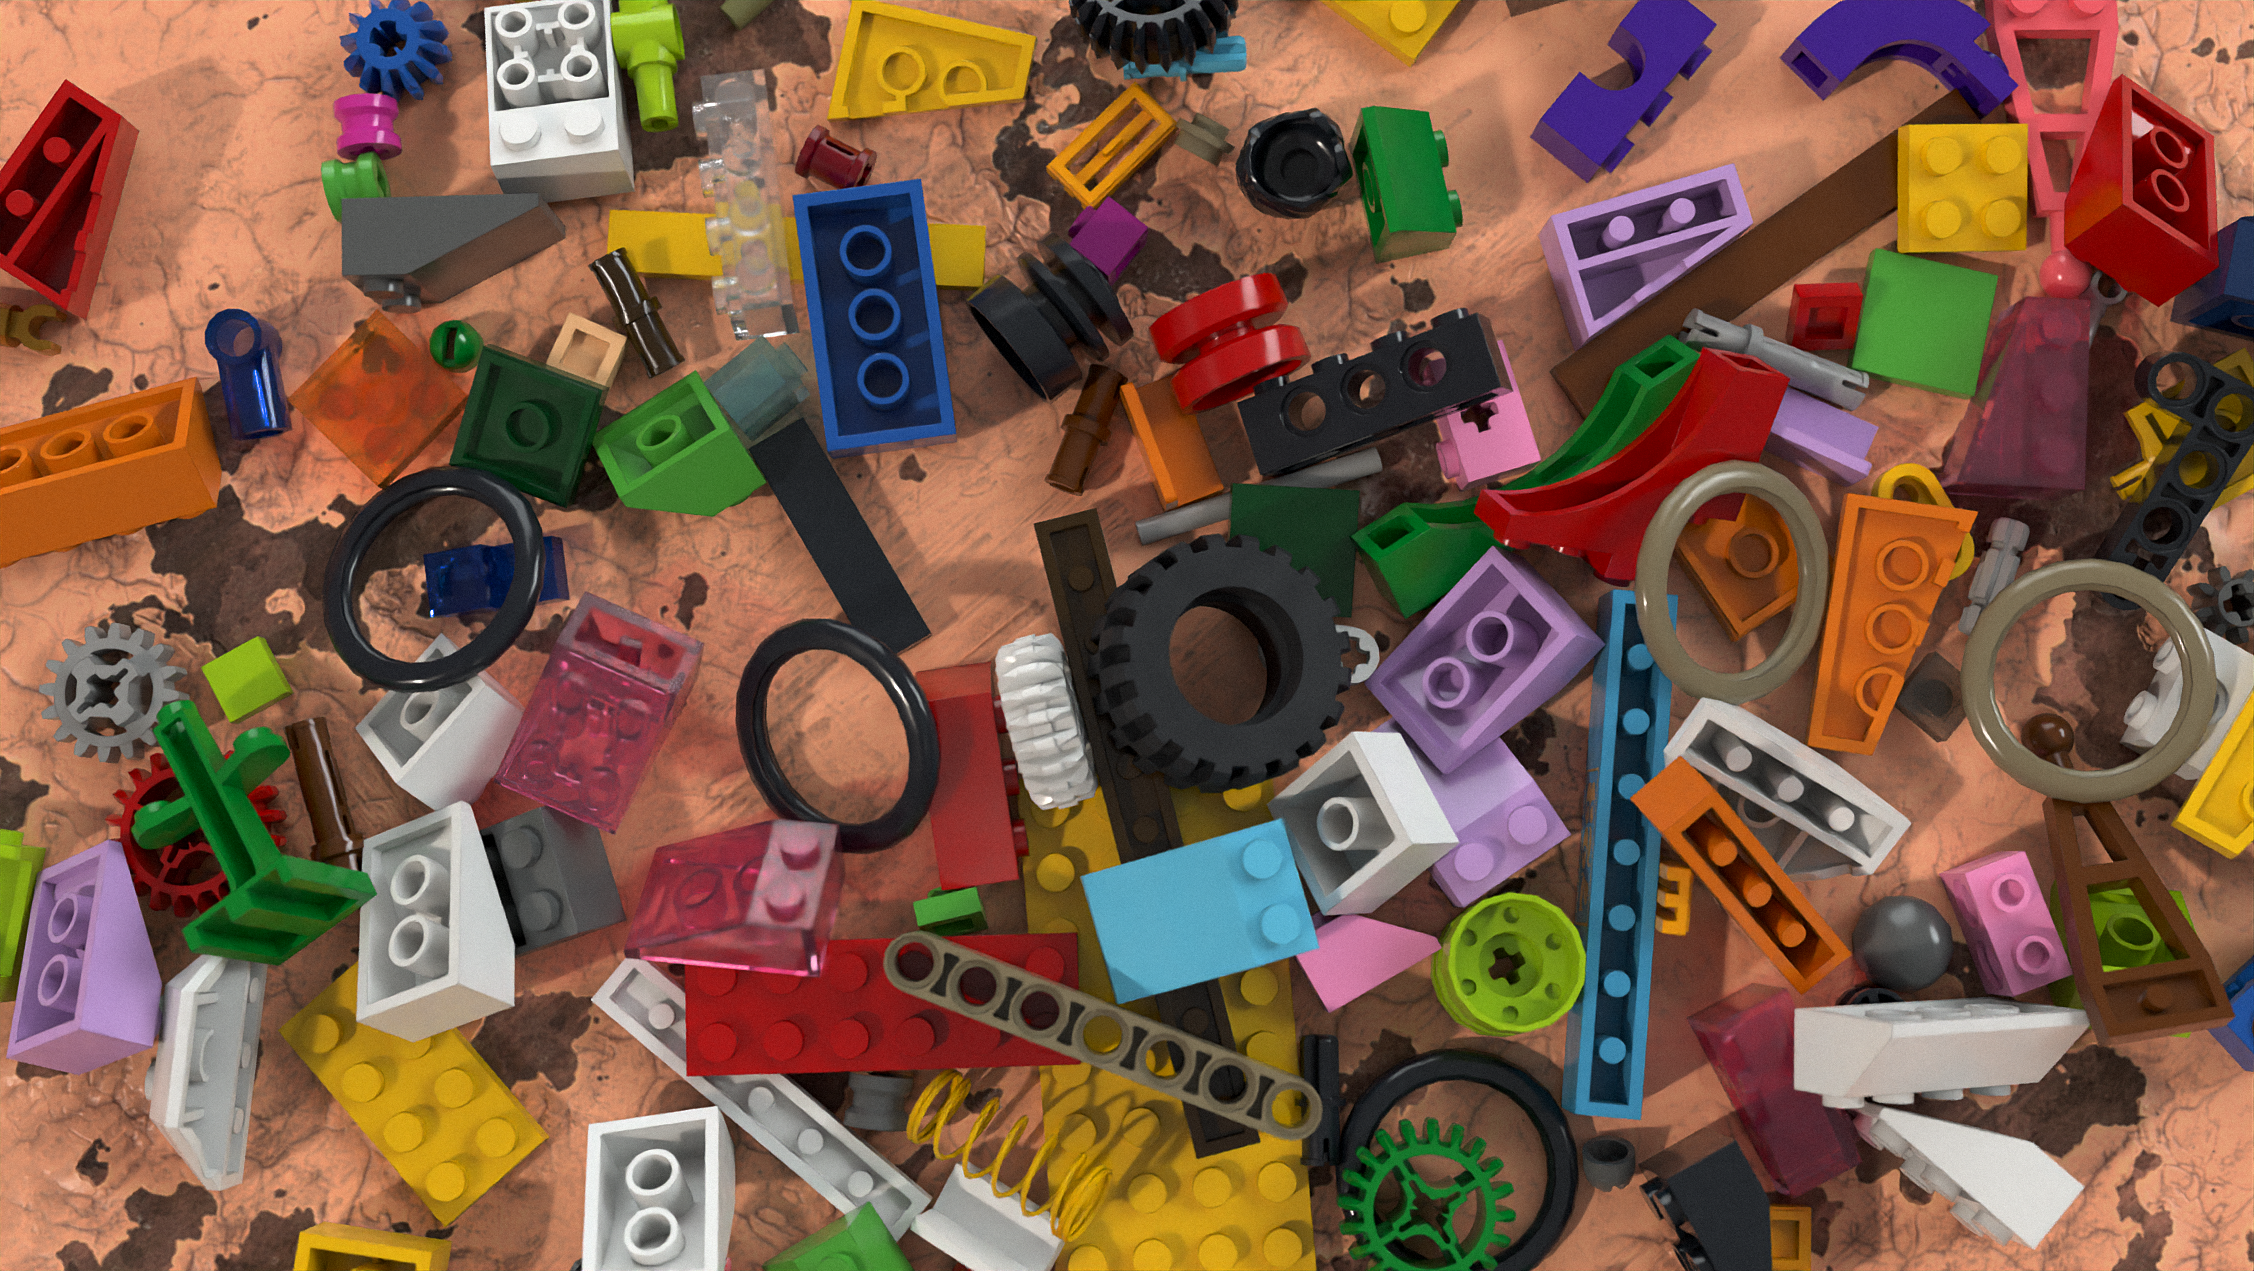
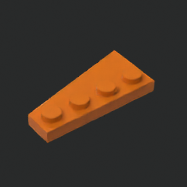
(1881, 594)

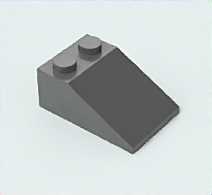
(439, 245)

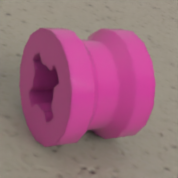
(367, 125)

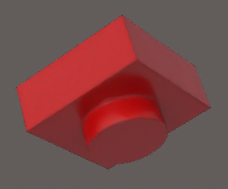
(1824, 316)

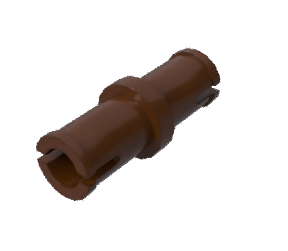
(1086, 430)

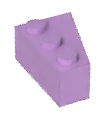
(1636, 245)

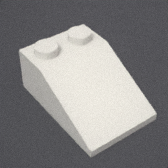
(435, 931)
(659, 1193)

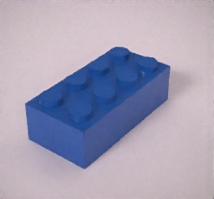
(874, 318)

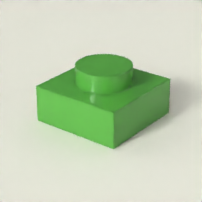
(951, 912)

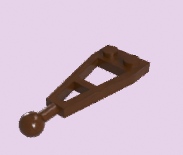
(2135, 1000)

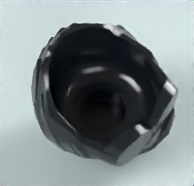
(1293, 164)

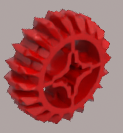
(167, 876)

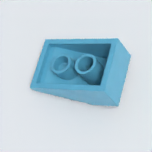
(1200, 912)

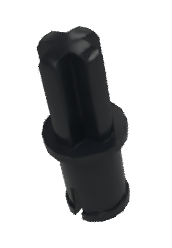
(1321, 1070)

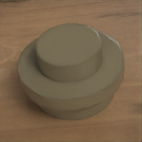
(1204, 138)

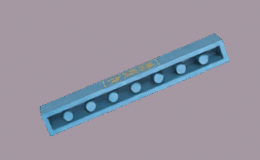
(1617, 868)

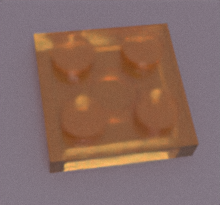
(380, 399)

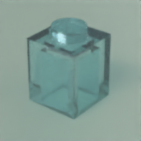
(759, 386)

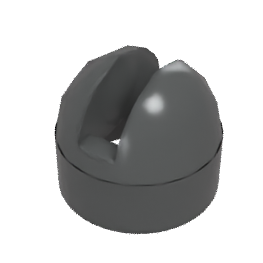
(1608, 1162)

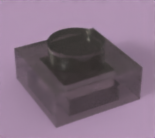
(1933, 697)

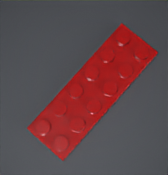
(863, 1022)

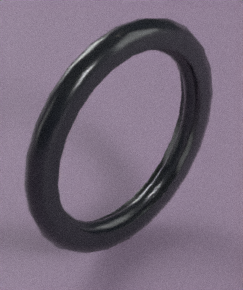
(493, 640)
(902, 689)
(1507, 1079)

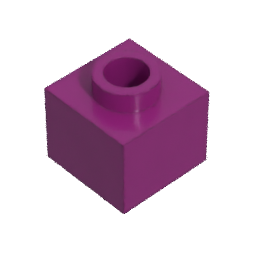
(1108, 238)

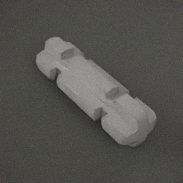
(1995, 569)

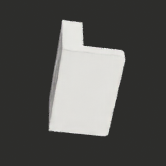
(988, 1230)

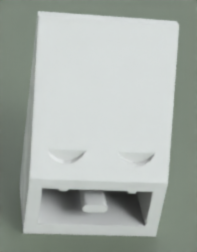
(556, 100)
(1994, 1179)

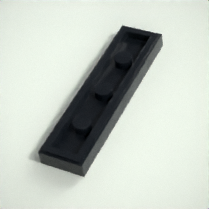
(838, 537)

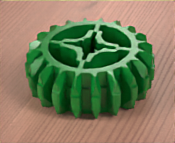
(1450, 1191)

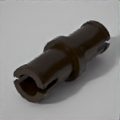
(636, 312)

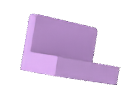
(1821, 438)

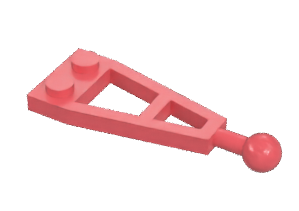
(2097, 20)

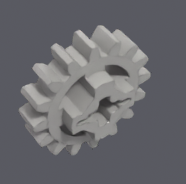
(85, 690)

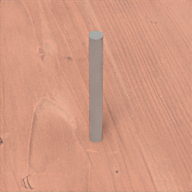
(1217, 508)

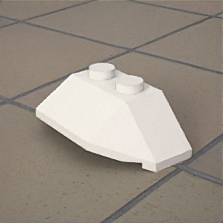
(1789, 796)
(208, 1065)

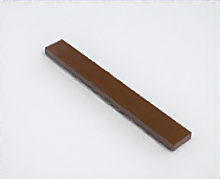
(1758, 260)

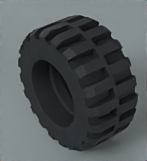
(1298, 650)

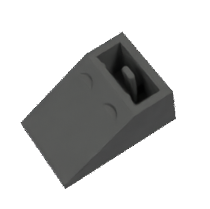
(551, 878)

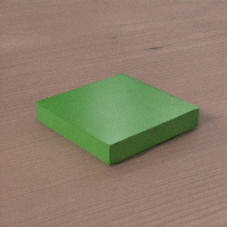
(1923, 323)

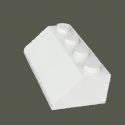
(1928, 1048)

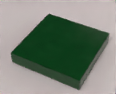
(529, 424)
(1307, 523)

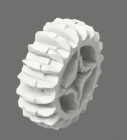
(1045, 721)

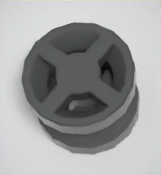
(878, 1100)

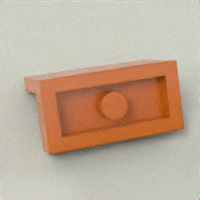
(1170, 445)

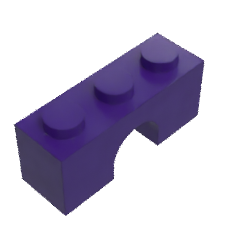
(1589, 123)

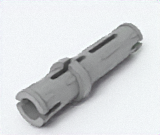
(1804, 369)

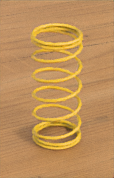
(949, 1108)

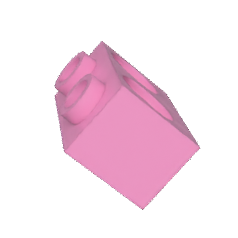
(2006, 923)

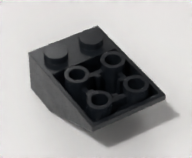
(1711, 1203)

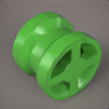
(354, 180)

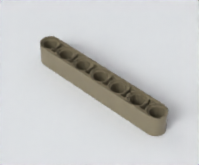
(1127, 1059)

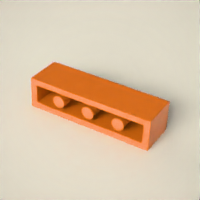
(1740, 874)

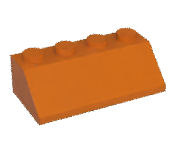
(106, 470)

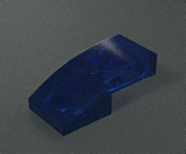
(480, 575)

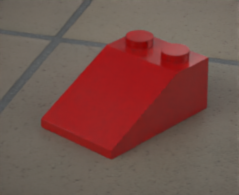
(2145, 196)

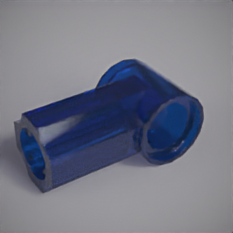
(250, 381)

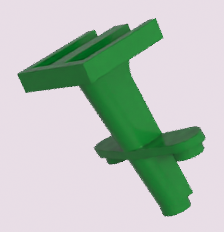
(274, 899)

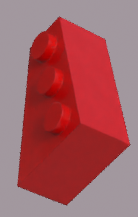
(64, 197)
(972, 805)

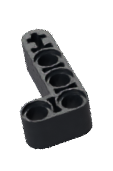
(2162, 485)

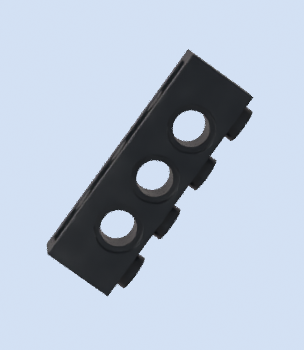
(1471, 377)

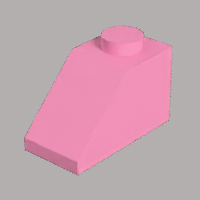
(1358, 956)

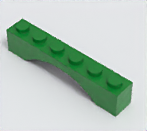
(1428, 548)

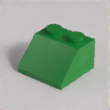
(1403, 183)

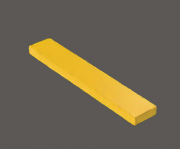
(677, 248)

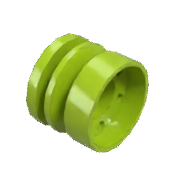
(1544, 956)

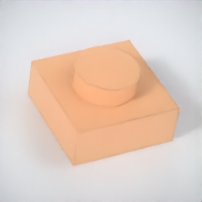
(589, 350)

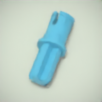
(1228, 56)

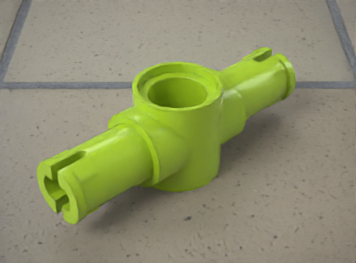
(649, 45)

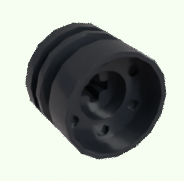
(1050, 317)

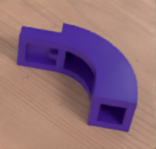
(1922, 32)

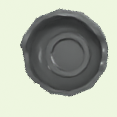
(1902, 943)

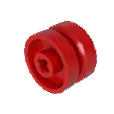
(1228, 342)

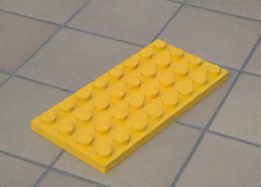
(1163, 1203)

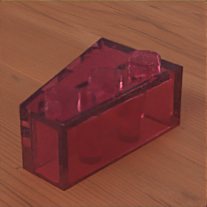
(1752, 1054)

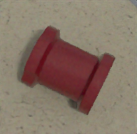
(834, 161)

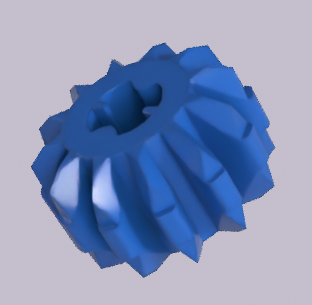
(382, 31)

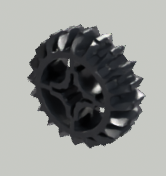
(1152, 29)

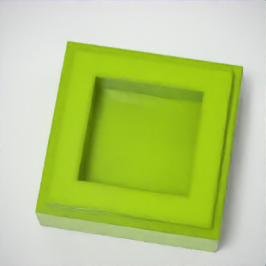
(247, 680)

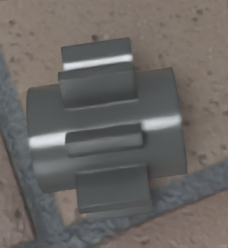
(2209, 603)

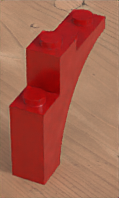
(1604, 512)

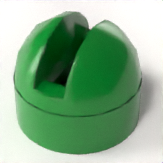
(467, 346)

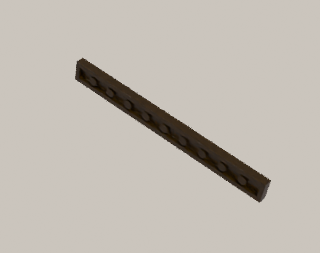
(1135, 802)

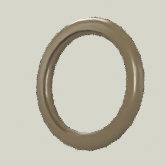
(1652, 579)
(2096, 785)

